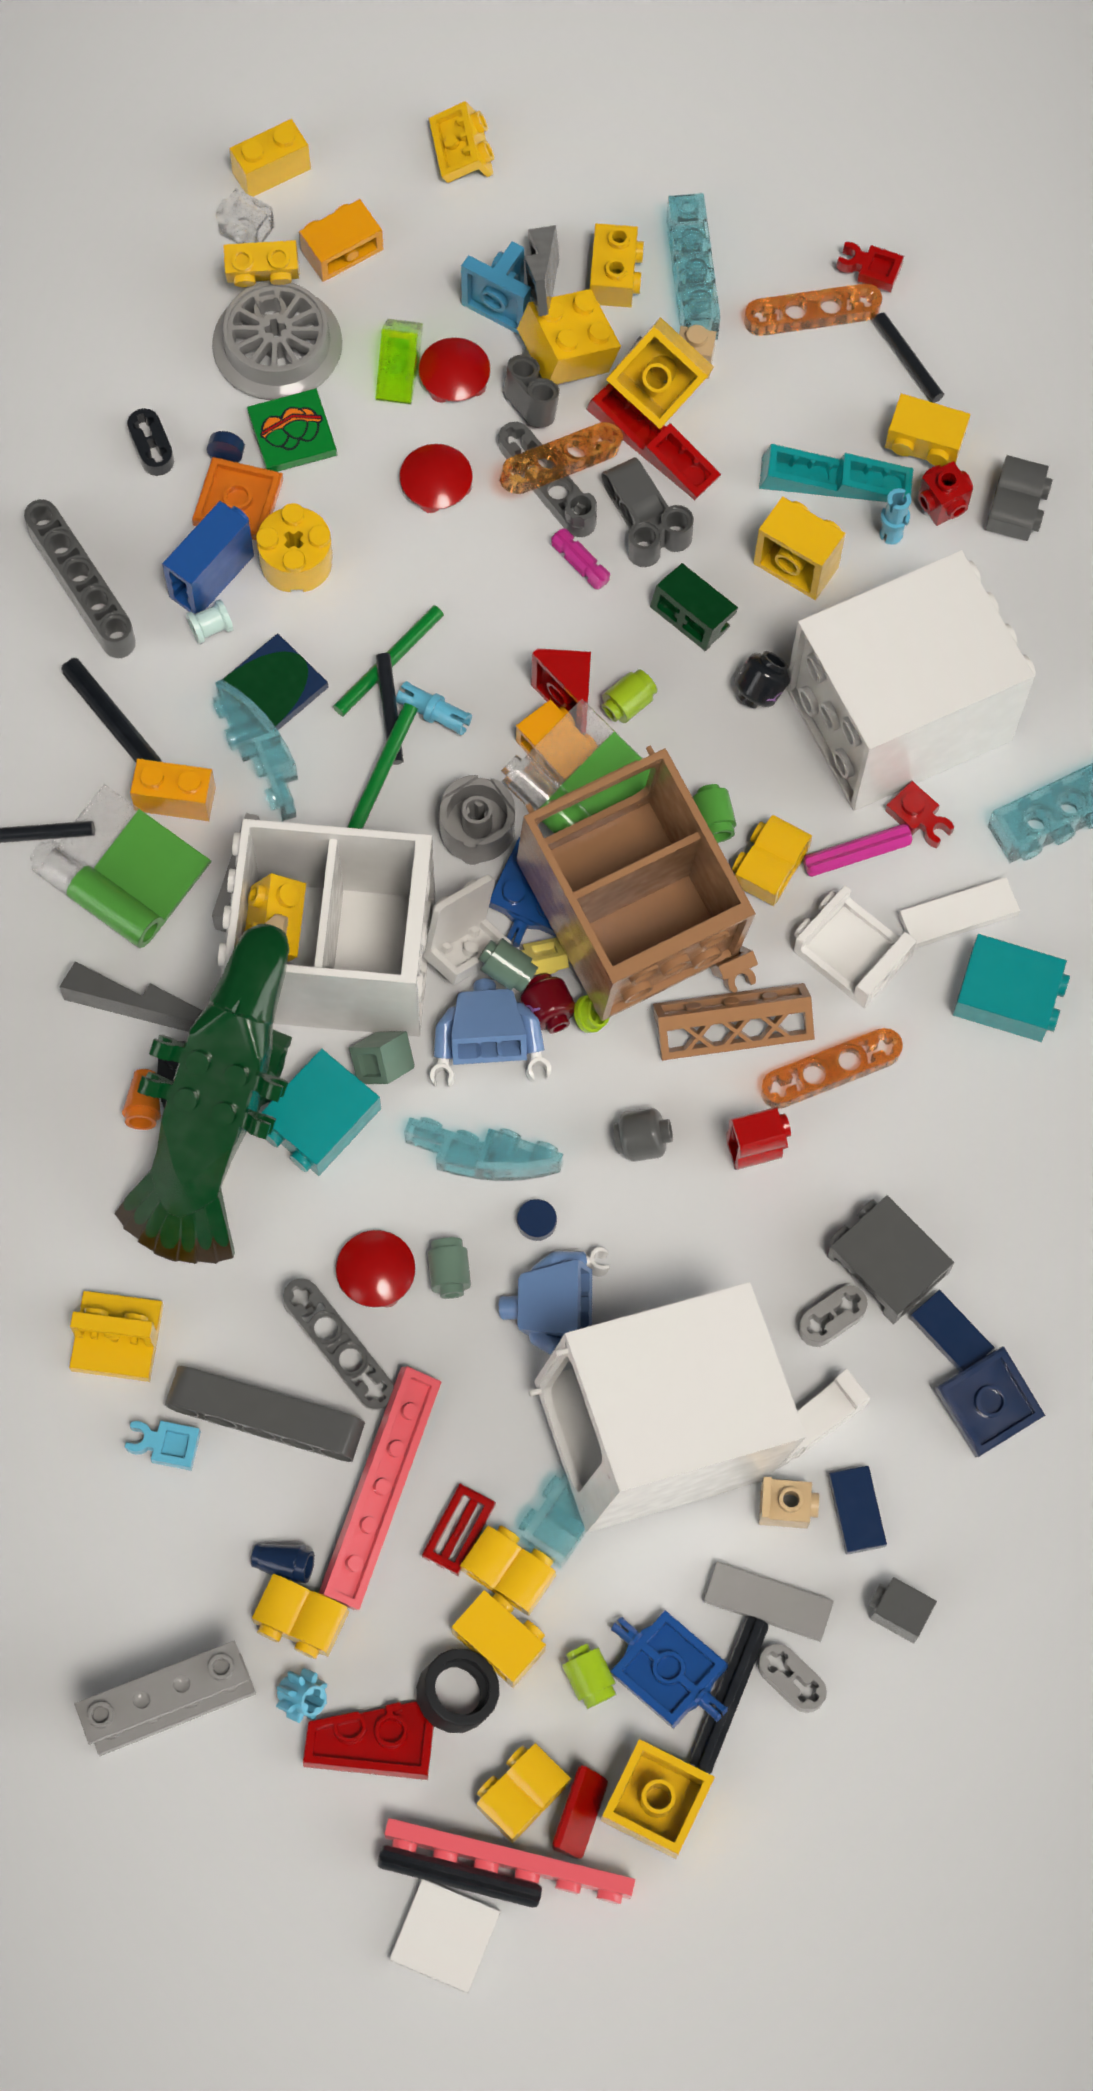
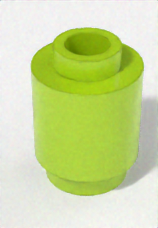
(628, 696)
(589, 1675)

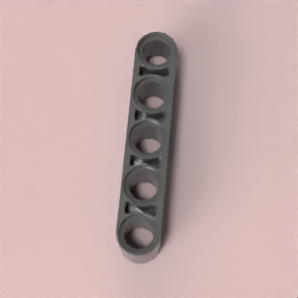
(77, 563)
(265, 1413)

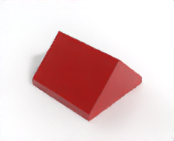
(561, 676)

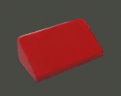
(580, 1813)

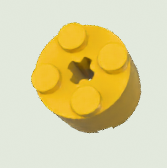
(294, 549)

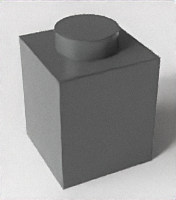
(901, 1609)

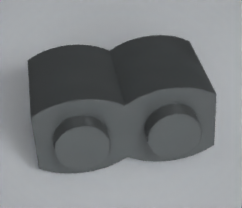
(1018, 498)

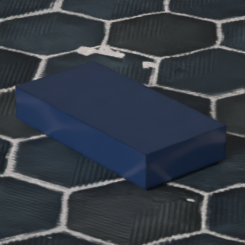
(951, 1331)
(857, 1510)

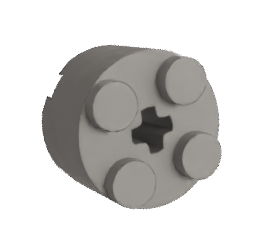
(494, 820)

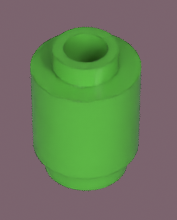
(717, 811)

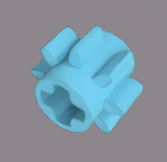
(301, 1695)

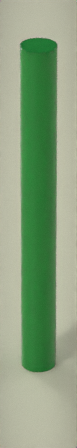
(397, 651)
(383, 766)

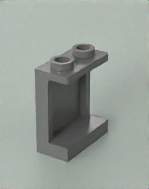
(890, 1256)

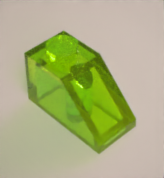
(398, 360)

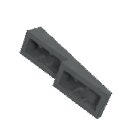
(542, 266)
(100, 992)

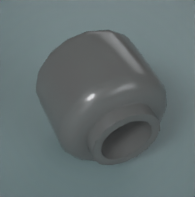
(642, 1134)

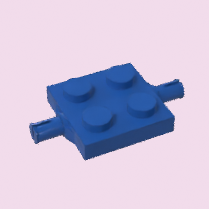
(517, 901)
(669, 1669)

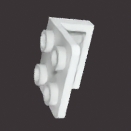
(461, 930)

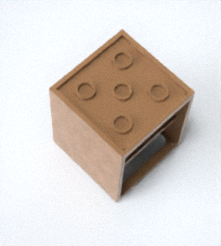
(635, 887)

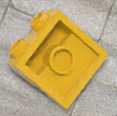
(261, 262)

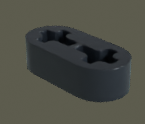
(144, 444)

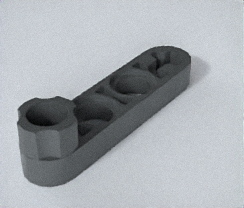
(583, 503)
(342, 1341)

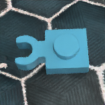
(171, 1446)

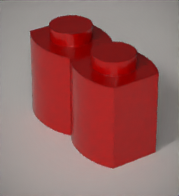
(757, 1137)

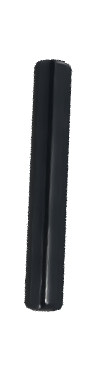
(108, 711)
(730, 1693)
(459, 1876)

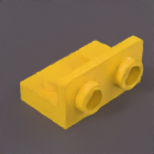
(461, 142)

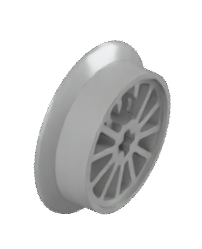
(274, 380)

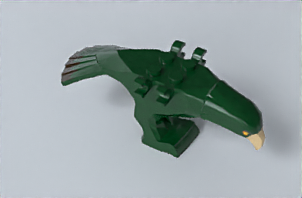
(215, 1098)

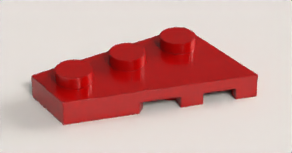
(375, 1742)

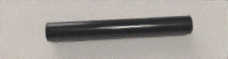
(908, 357)
(388, 697)
(47, 831)

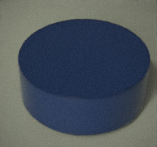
(226, 446)
(537, 1220)

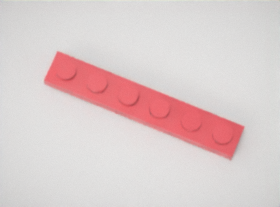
(380, 1488)
(527, 1866)

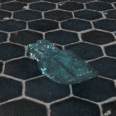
(261, 742)
(498, 1158)

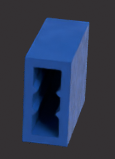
(209, 558)

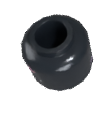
(762, 679)

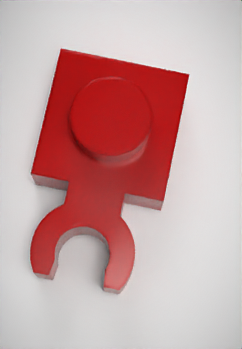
(876, 267)
(918, 811)

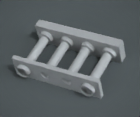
(165, 1698)

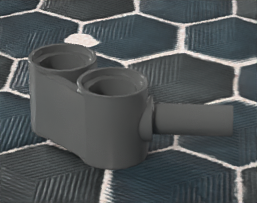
(531, 395)

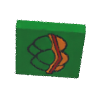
(292, 431)

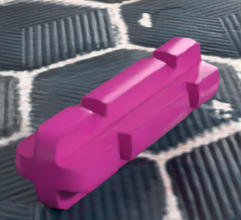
(580, 558)

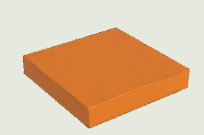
(242, 486)

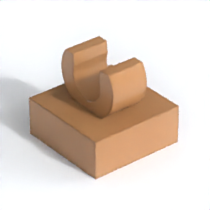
(734, 966)

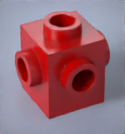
(945, 492)

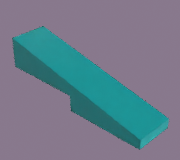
(818, 474)

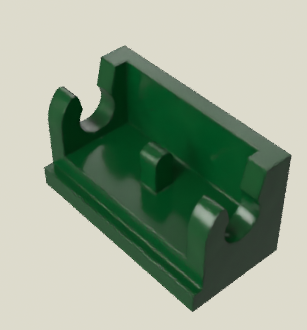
(693, 606)

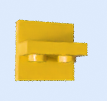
(115, 1336)

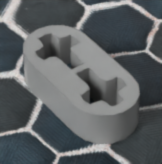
(838, 1323)
(785, 1685)

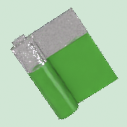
(569, 757)
(127, 872)

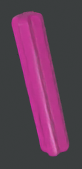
(857, 850)

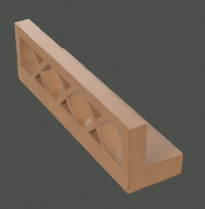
(729, 1008)

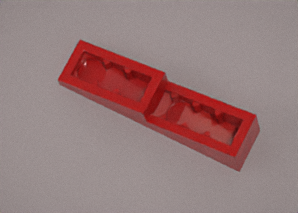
(660, 447)

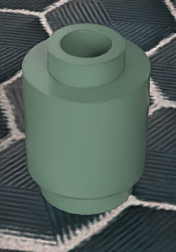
(507, 965)
(449, 1267)

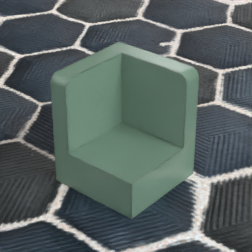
(382, 1057)

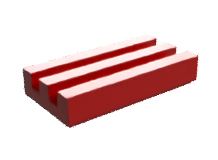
(443, 1559)

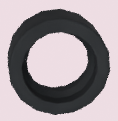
(479, 1669)

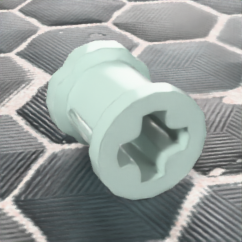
(209, 621)

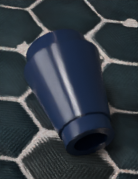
(284, 1560)

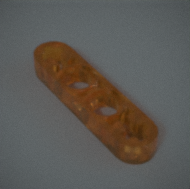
(811, 304)
(565, 462)
(829, 1063)

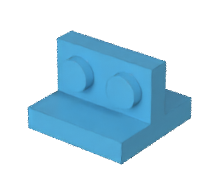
(497, 289)

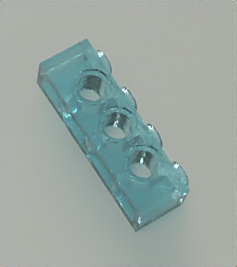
(692, 262)
(1020, 840)

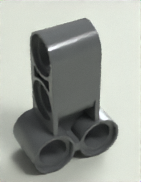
(646, 513)

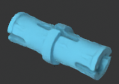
(895, 516)
(434, 708)

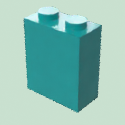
(1011, 988)
(321, 1113)

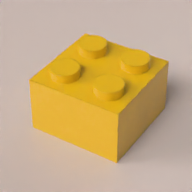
(571, 339)
(660, 373)
(799, 547)
(657, 1799)

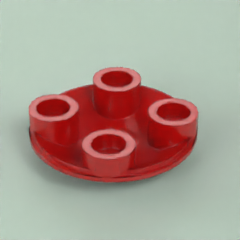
(454, 370)
(436, 477)
(375, 1269)

